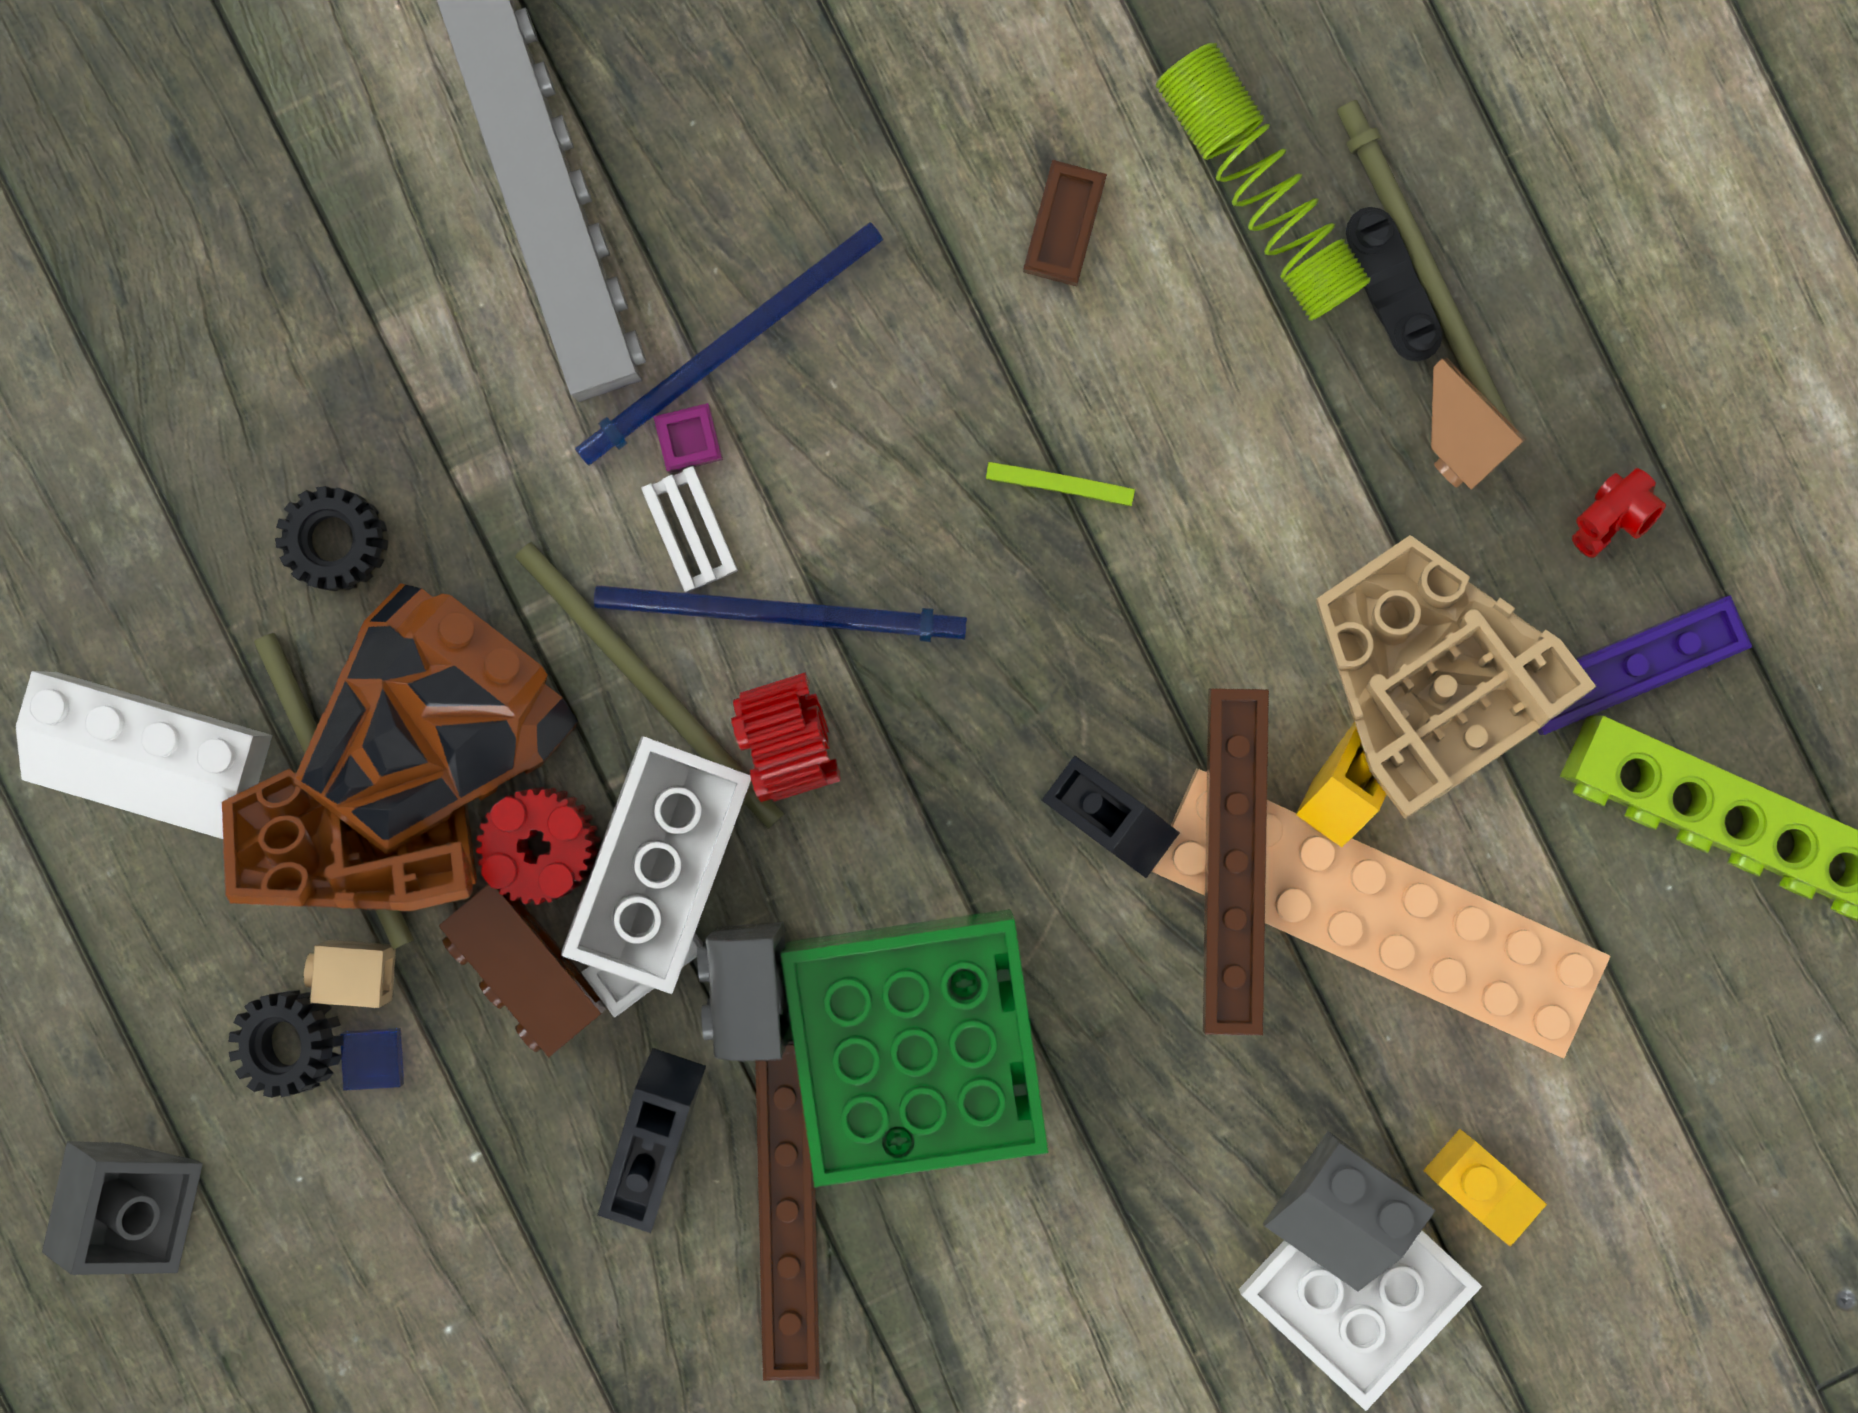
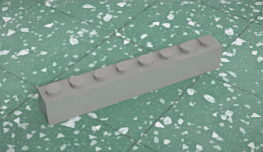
(544, 195)

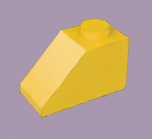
(1342, 792)
(1485, 1187)

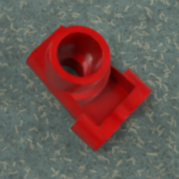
(1618, 504)

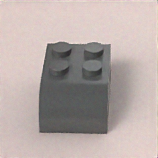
(747, 992)

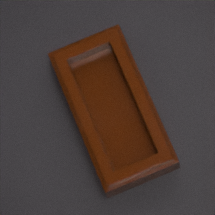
(1064, 223)

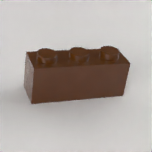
(522, 969)

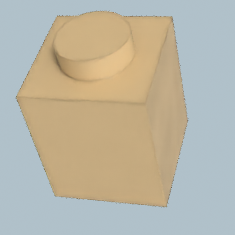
(351, 973)

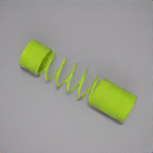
(1221, 117)

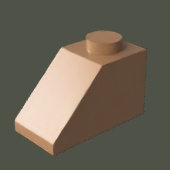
(1467, 428)

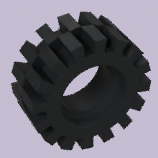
(298, 532)
(257, 1050)

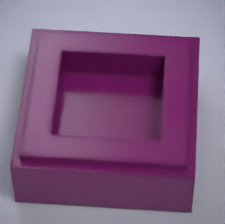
(688, 438)

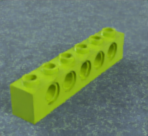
(1596, 770)

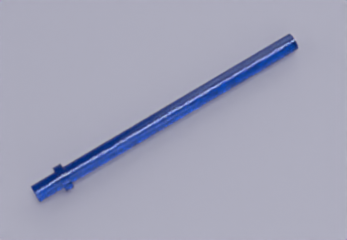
(616, 430)
(780, 612)

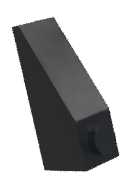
(651, 1139)

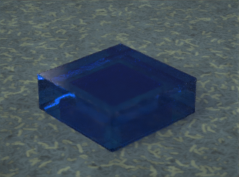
(372, 1059)

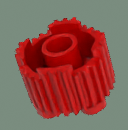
(785, 738)
(505, 849)

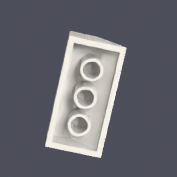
(134, 751)
(656, 865)

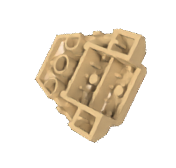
(1439, 672)

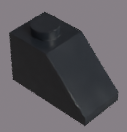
(1110, 816)

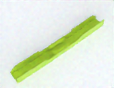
(1060, 483)

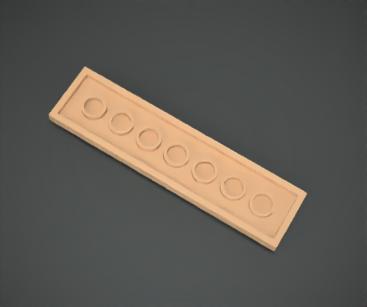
(1407, 926)

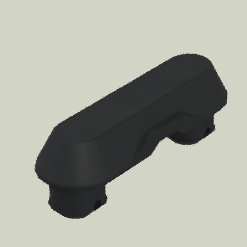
(1393, 284)

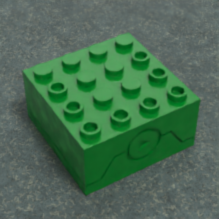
(913, 1047)

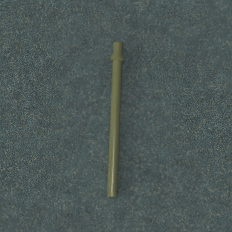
(1365, 143)
(638, 673)

